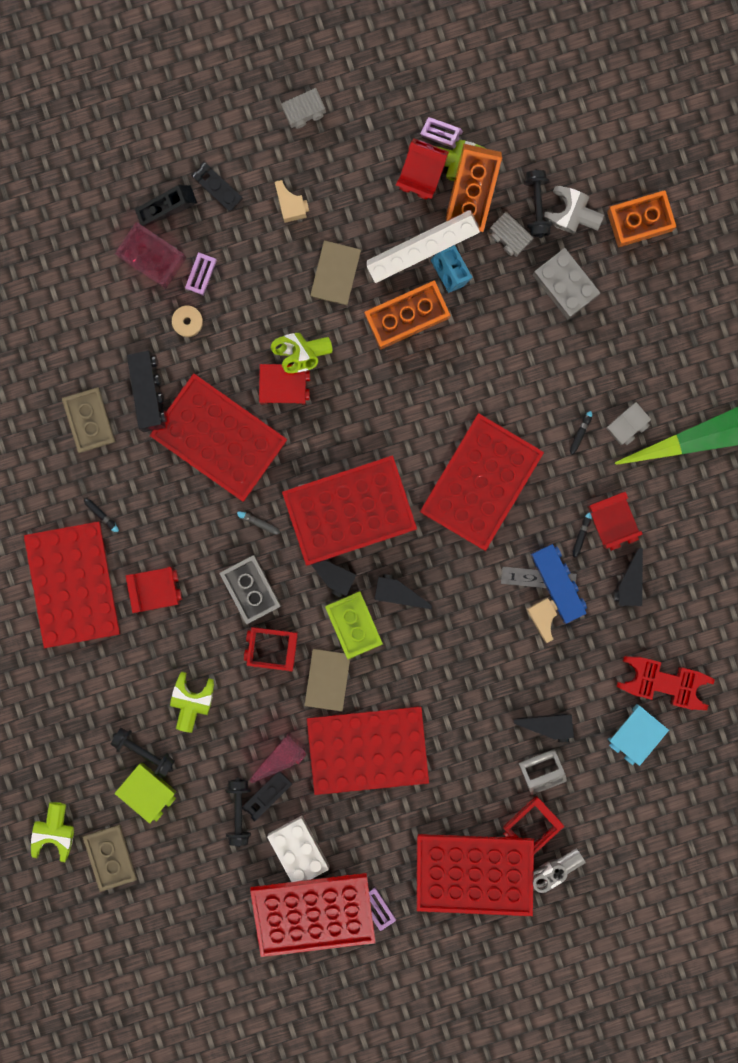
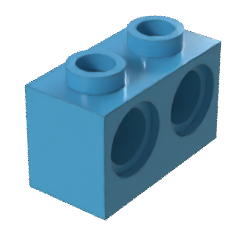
(451, 269)

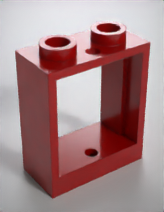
(249, 654)
(557, 824)

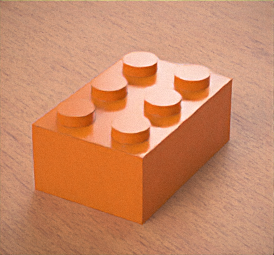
(641, 218)

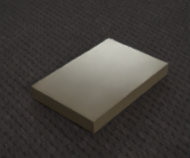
(335, 273)
(88, 420)
(327, 680)
(110, 858)

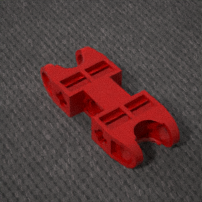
(681, 687)

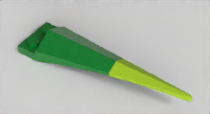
(709, 435)

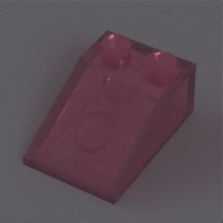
(283, 756)

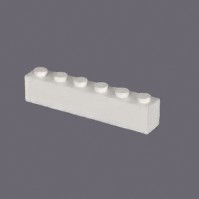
(422, 246)

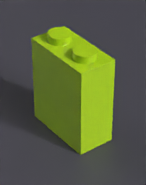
(146, 793)

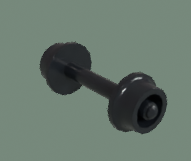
(536, 179)
(121, 739)
(238, 837)

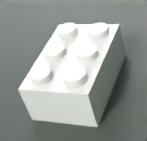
(298, 850)

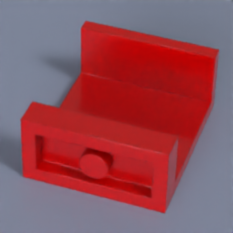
(422, 169)
(282, 387)
(614, 521)
(153, 589)

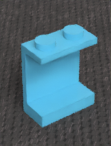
(638, 736)

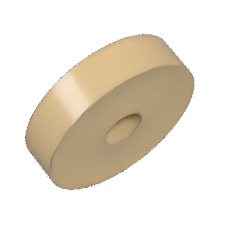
(183, 313)

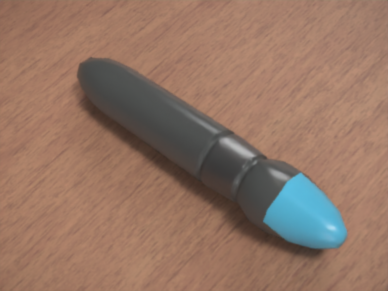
(259, 523)

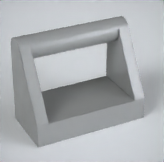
(546, 781)

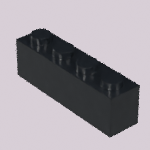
(146, 391)

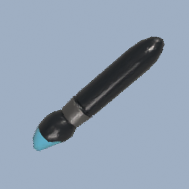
(580, 433)
(101, 515)
(582, 534)

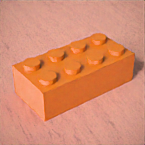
(474, 183)
(407, 315)

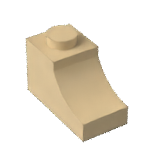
(291, 205)
(542, 616)

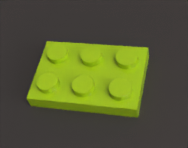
(353, 625)

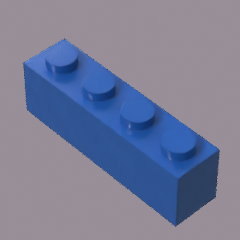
(558, 583)

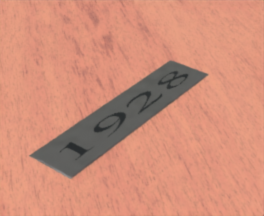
(525, 577)

